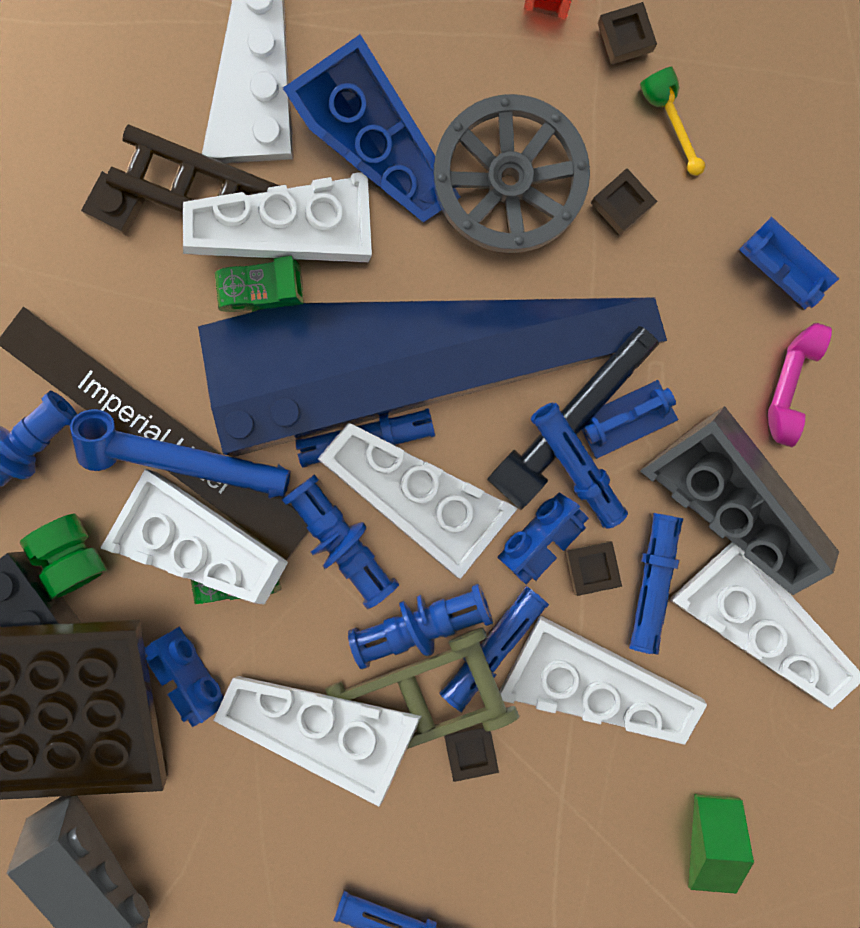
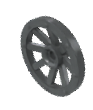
(515, 165)

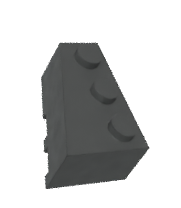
(72, 871)

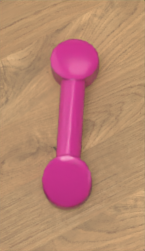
(785, 423)

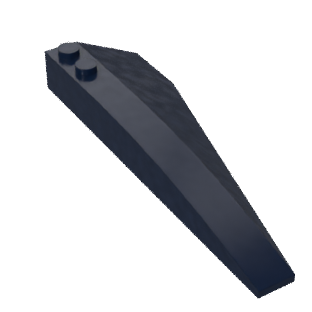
(342, 363)

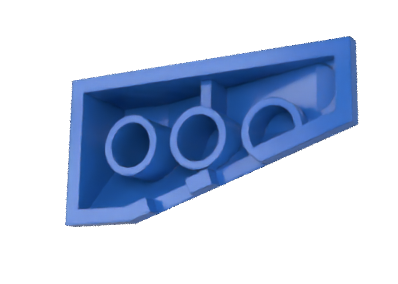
(364, 120)

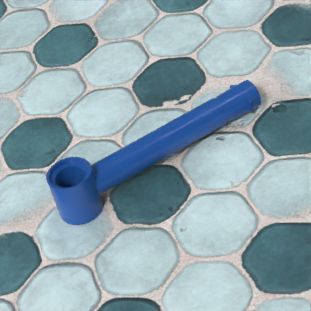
(100, 446)

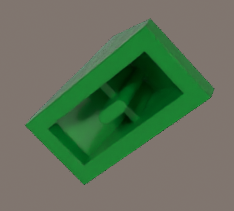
(719, 845)

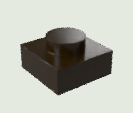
(627, 33)
(623, 201)
(112, 206)
(593, 568)
(471, 753)

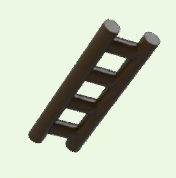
(189, 164)

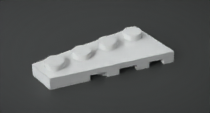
(249, 105)
(303, 222)
(427, 504)
(191, 541)
(768, 625)
(583, 679)
(328, 735)

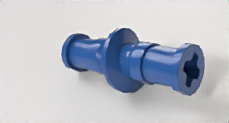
(32, 436)
(341, 542)
(419, 627)

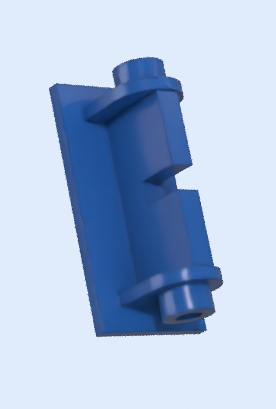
(789, 263)
(630, 418)
(555, 521)
(196, 691)

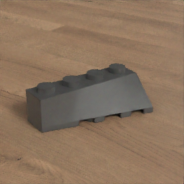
(745, 499)

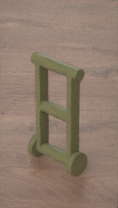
(467, 645)

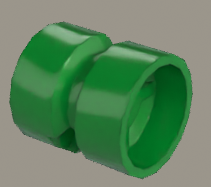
(63, 556)

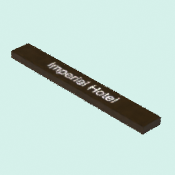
(99, 388)

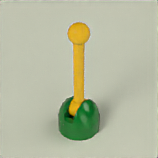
(661, 91)

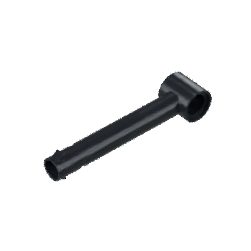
(520, 475)

